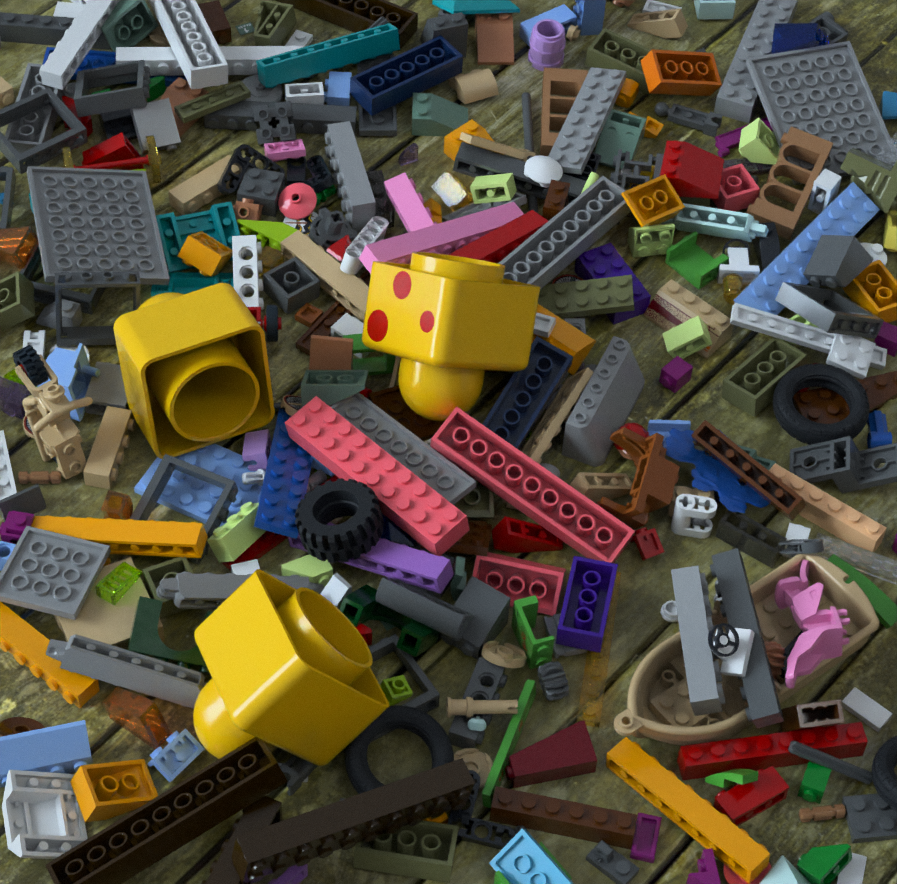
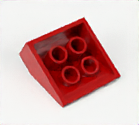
(692, 170)

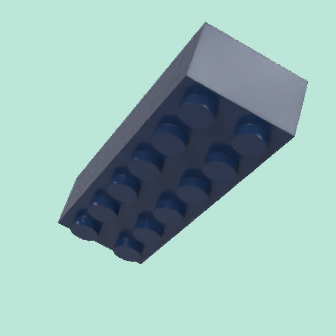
(406, 74)
(528, 393)

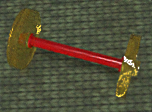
(152, 159)

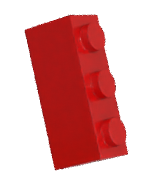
(753, 798)

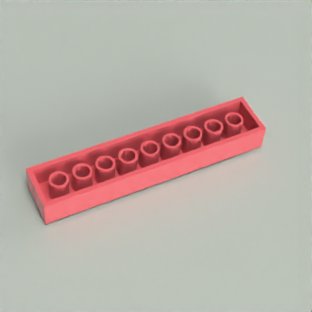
(531, 488)
(400, 493)

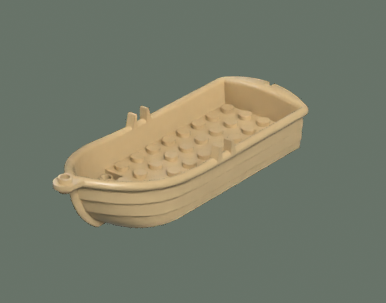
(659, 689)

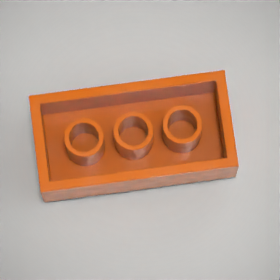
(681, 73)

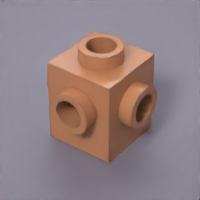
(253, 210)

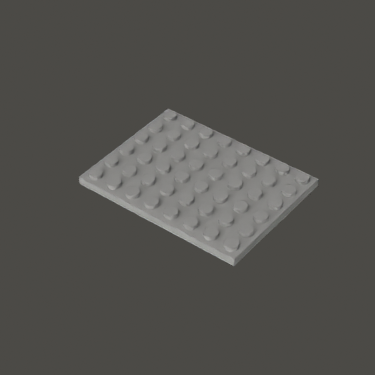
(822, 95)
(96, 222)

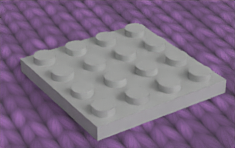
(51, 572)

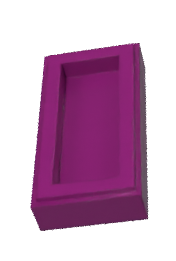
(645, 837)

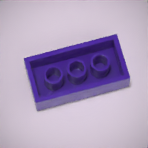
(605, 263)
(586, 604)

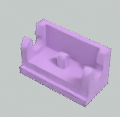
(257, 448)

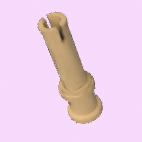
(469, 707)

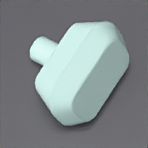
(477, 724)

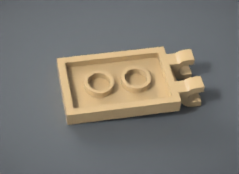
(520, 154)

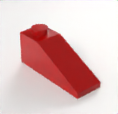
(522, 536)

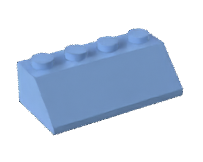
(46, 750)

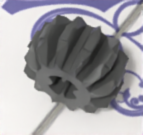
(553, 681)

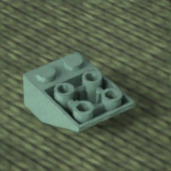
(620, 132)

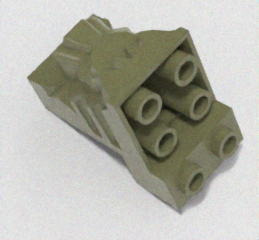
(873, 178)

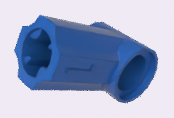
(877, 430)

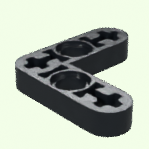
(243, 163)
(321, 175)
(466, 818)

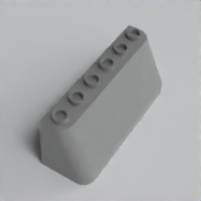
(603, 405)

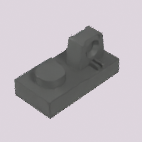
(612, 863)

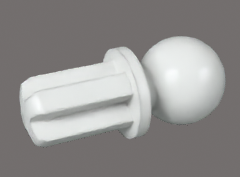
(253, 477)

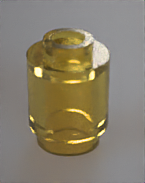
(732, 287)

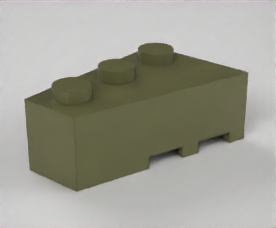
(273, 23)

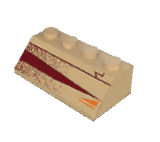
(677, 305)

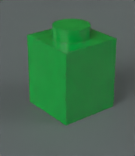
(814, 782)

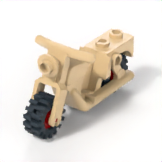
(50, 413)

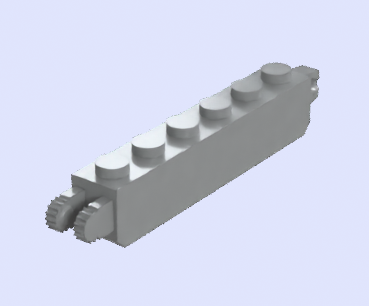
(211, 589)
(128, 669)

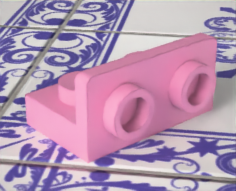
(285, 149)

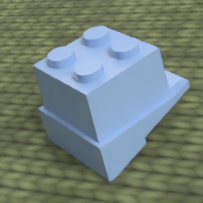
(73, 374)

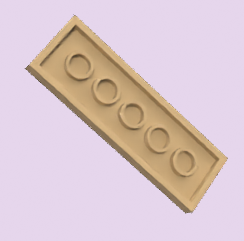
(557, 412)

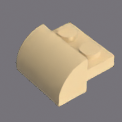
(474, 85)

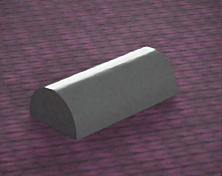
(423, 607)

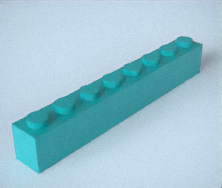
(327, 55)

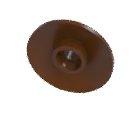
(18, 725)

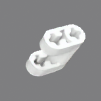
(685, 515)

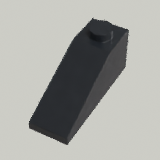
(767, 247)

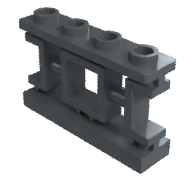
(637, 167)

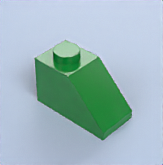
(824, 863)

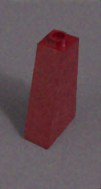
(554, 758)

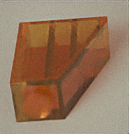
(17, 245)
(137, 716)

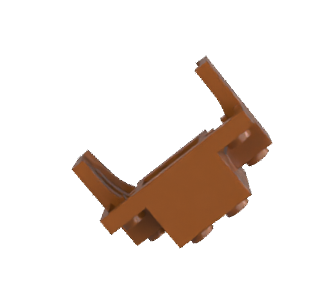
(652, 481)

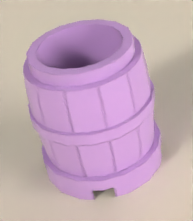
(547, 44)

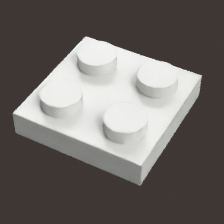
(851, 354)

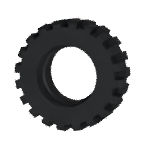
(345, 539)

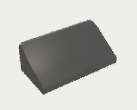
(26, 501)

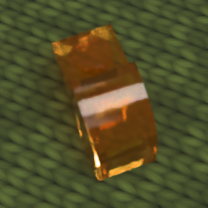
(117, 506)

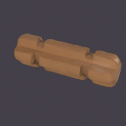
(39, 477)
(822, 812)

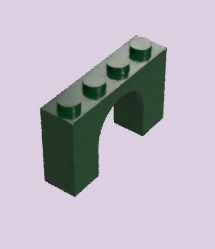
(362, 606)
(146, 640)

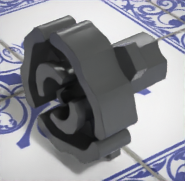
(331, 228)

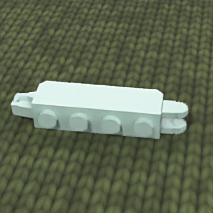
(718, 223)

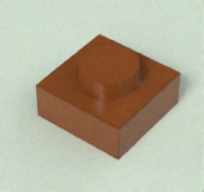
(308, 315)

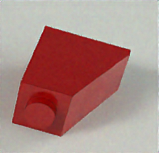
(110, 150)

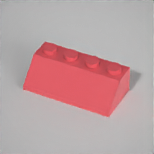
(522, 579)

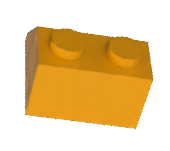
(205, 253)

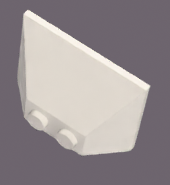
(41, 814)

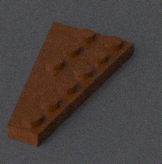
(829, 407)

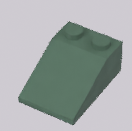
(128, 23)
(436, 115)
(332, 385)

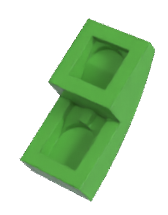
(731, 777)

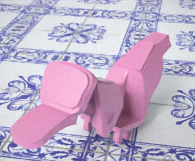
(821, 629)

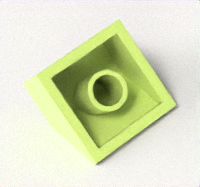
(758, 143)

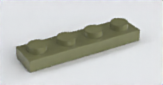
(212, 102)

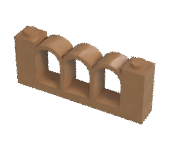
(557, 82)
(802, 146)

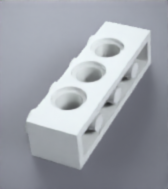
(247, 246)

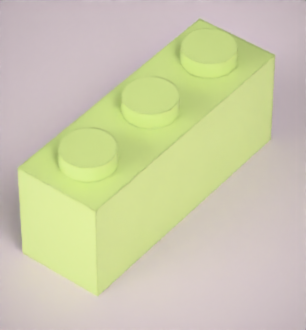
(236, 535)

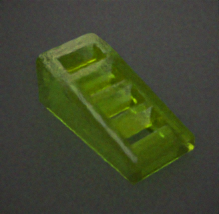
(115, 595)

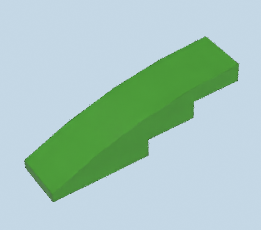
(884, 607)

